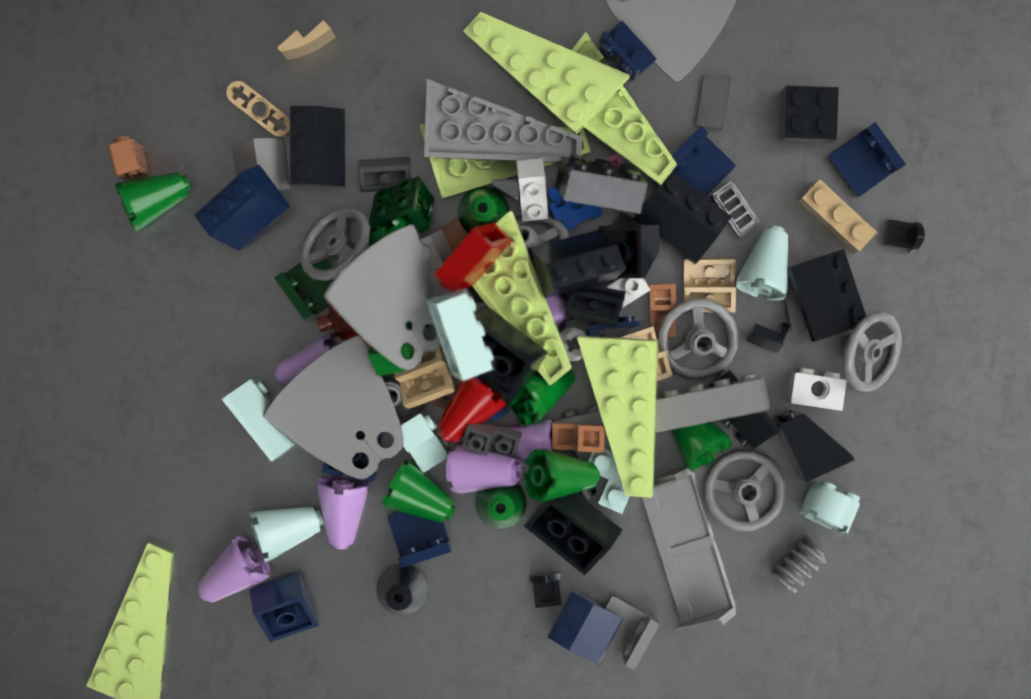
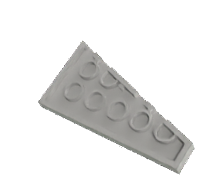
(480, 130)

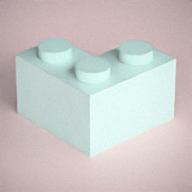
(423, 441)
(612, 492)

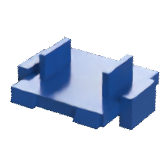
(570, 212)

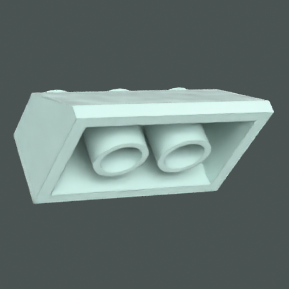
(460, 334)
(249, 406)

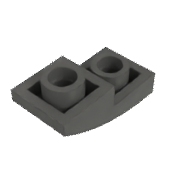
(486, 437)

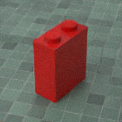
(473, 257)

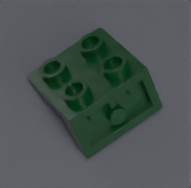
(407, 198)
(303, 291)

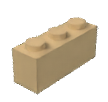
(837, 216)

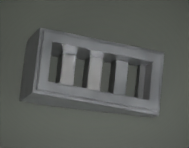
(731, 187)

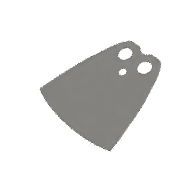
(675, 29)
(386, 291)
(334, 402)

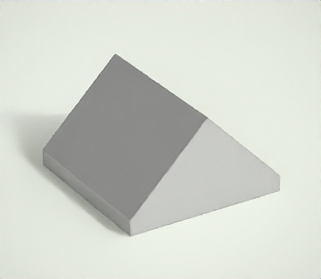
(266, 152)

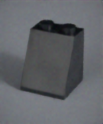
(809, 446)

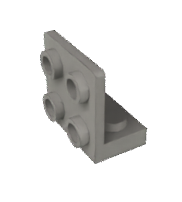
(633, 633)

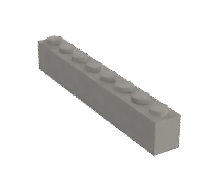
(696, 405)

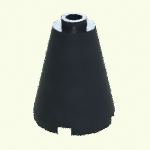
(408, 582)

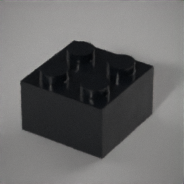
(809, 114)

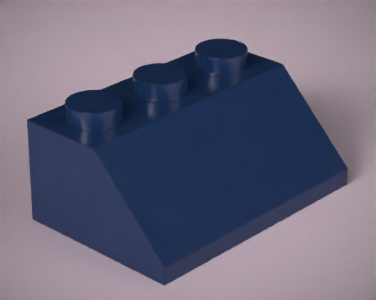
(242, 208)

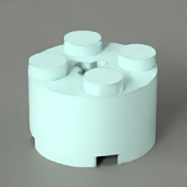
(830, 507)

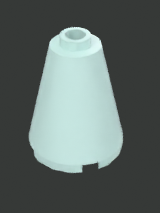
(766, 266)
(283, 529)

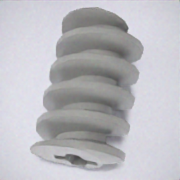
(569, 334)
(800, 564)

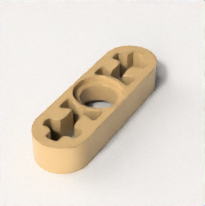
(248, 91)

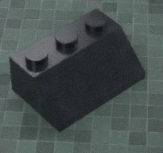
(317, 146)
(684, 217)
(576, 262)
(827, 295)
(513, 353)
(751, 428)

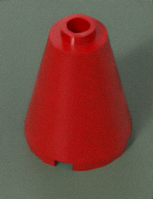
(470, 404)

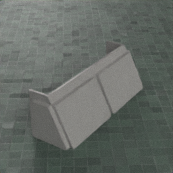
(689, 552)

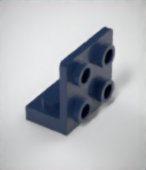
(626, 50)
(866, 159)
(701, 162)
(624, 322)
(418, 538)

